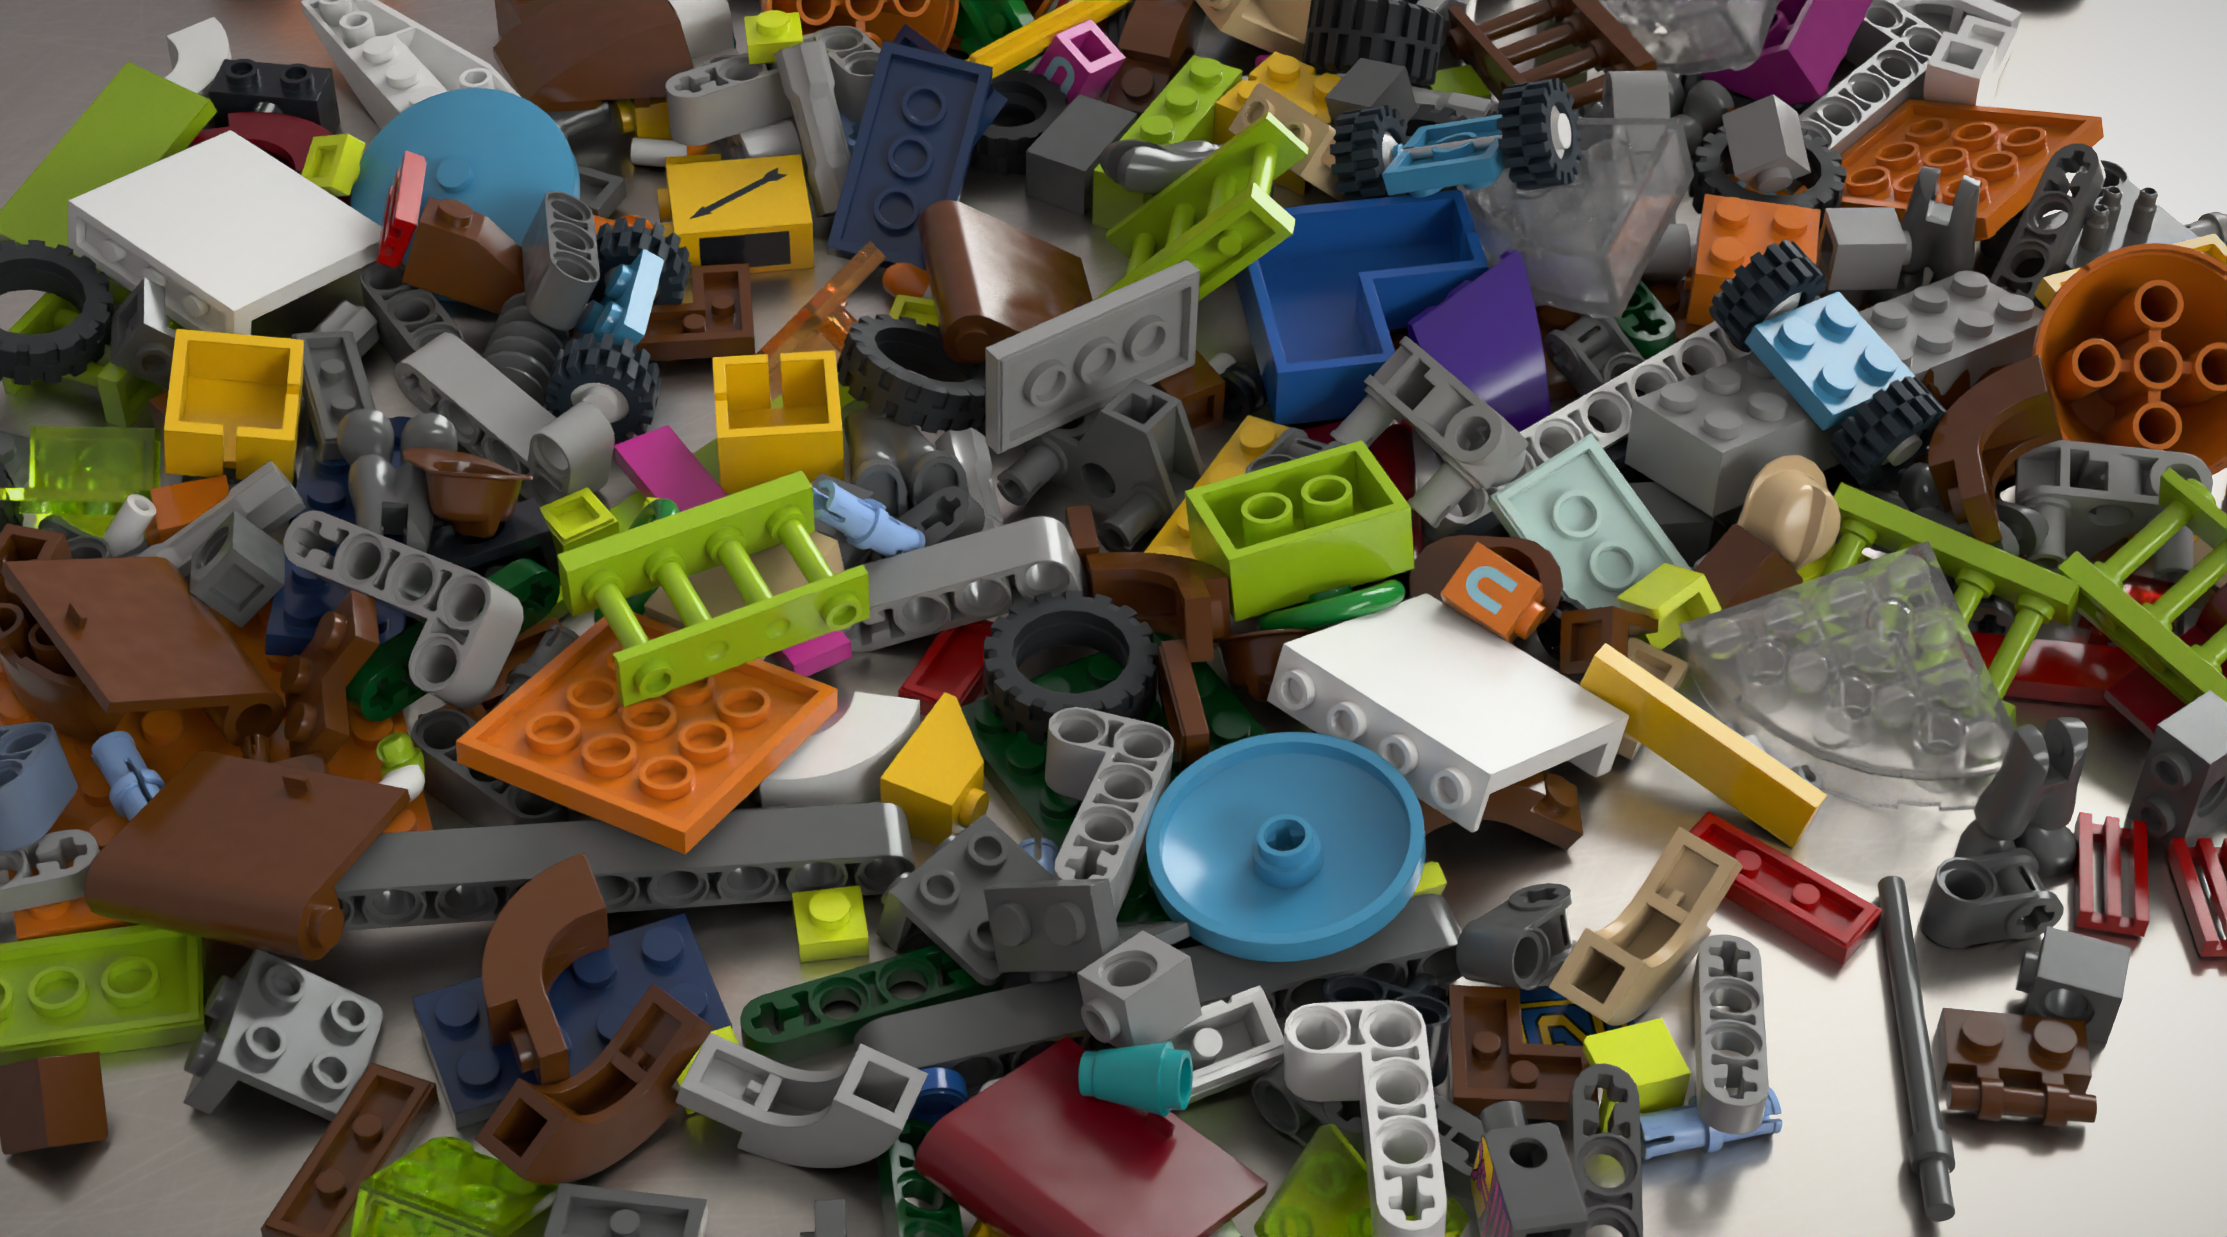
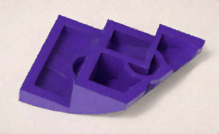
(1491, 341)

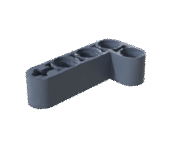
(33, 783)

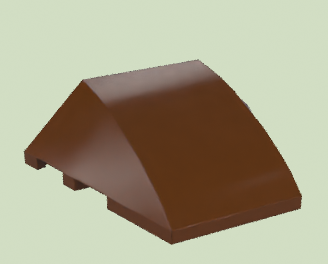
(594, 52)

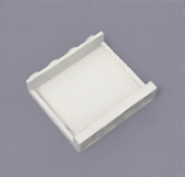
(221, 233)
(1444, 704)

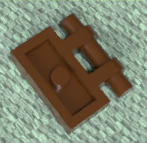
(2016, 1066)

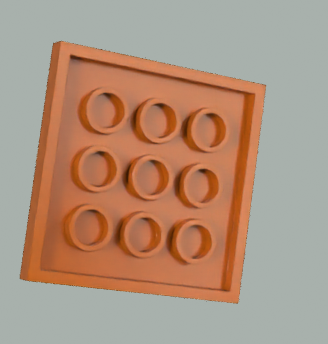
(1992, 144)
(652, 766)

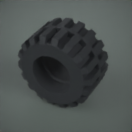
(1377, 31)

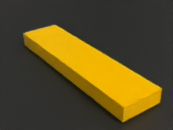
(1705, 747)

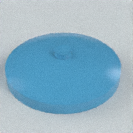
(478, 150)
(1286, 846)

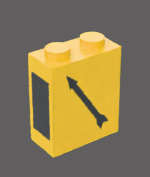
(740, 212)

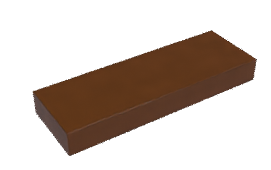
(359, 1142)

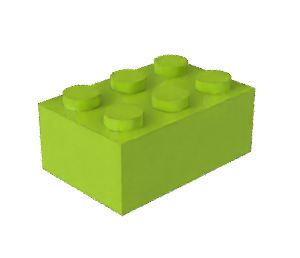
(1301, 528)

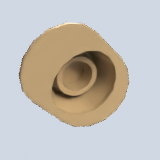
(1792, 510)

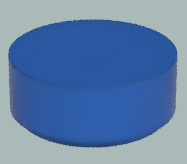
(939, 1095)

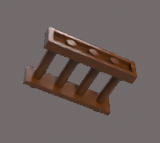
(1582, 23)

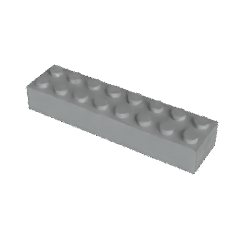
(1727, 423)

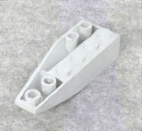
(393, 58)

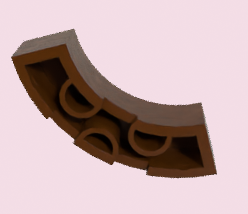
(29, 657)

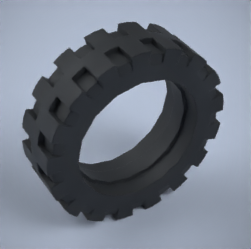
(1714, 163)
(68, 348)
(877, 371)
(1074, 622)

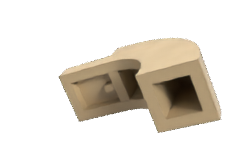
(1655, 937)

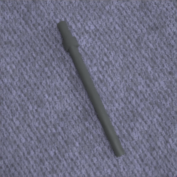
(1929, 1146)

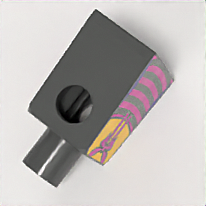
(1524, 1178)

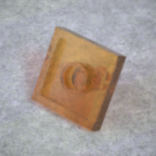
(826, 309)

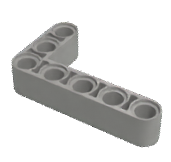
(1892, 66)

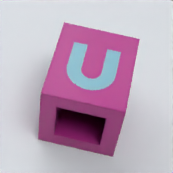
(1081, 61)

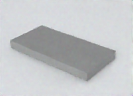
(1090, 356)

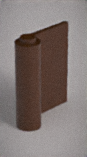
(993, 278)
(146, 641)
(243, 854)

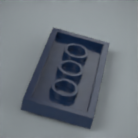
(908, 150)
(588, 1003)

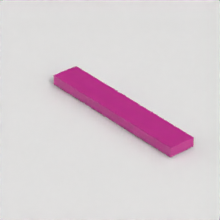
(667, 469)

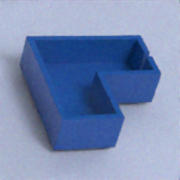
(1339, 284)

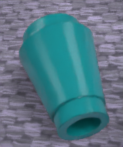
(1139, 1077)

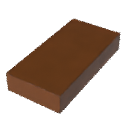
(1182, 703)

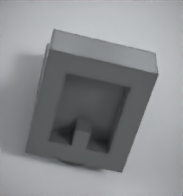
(142, 336)

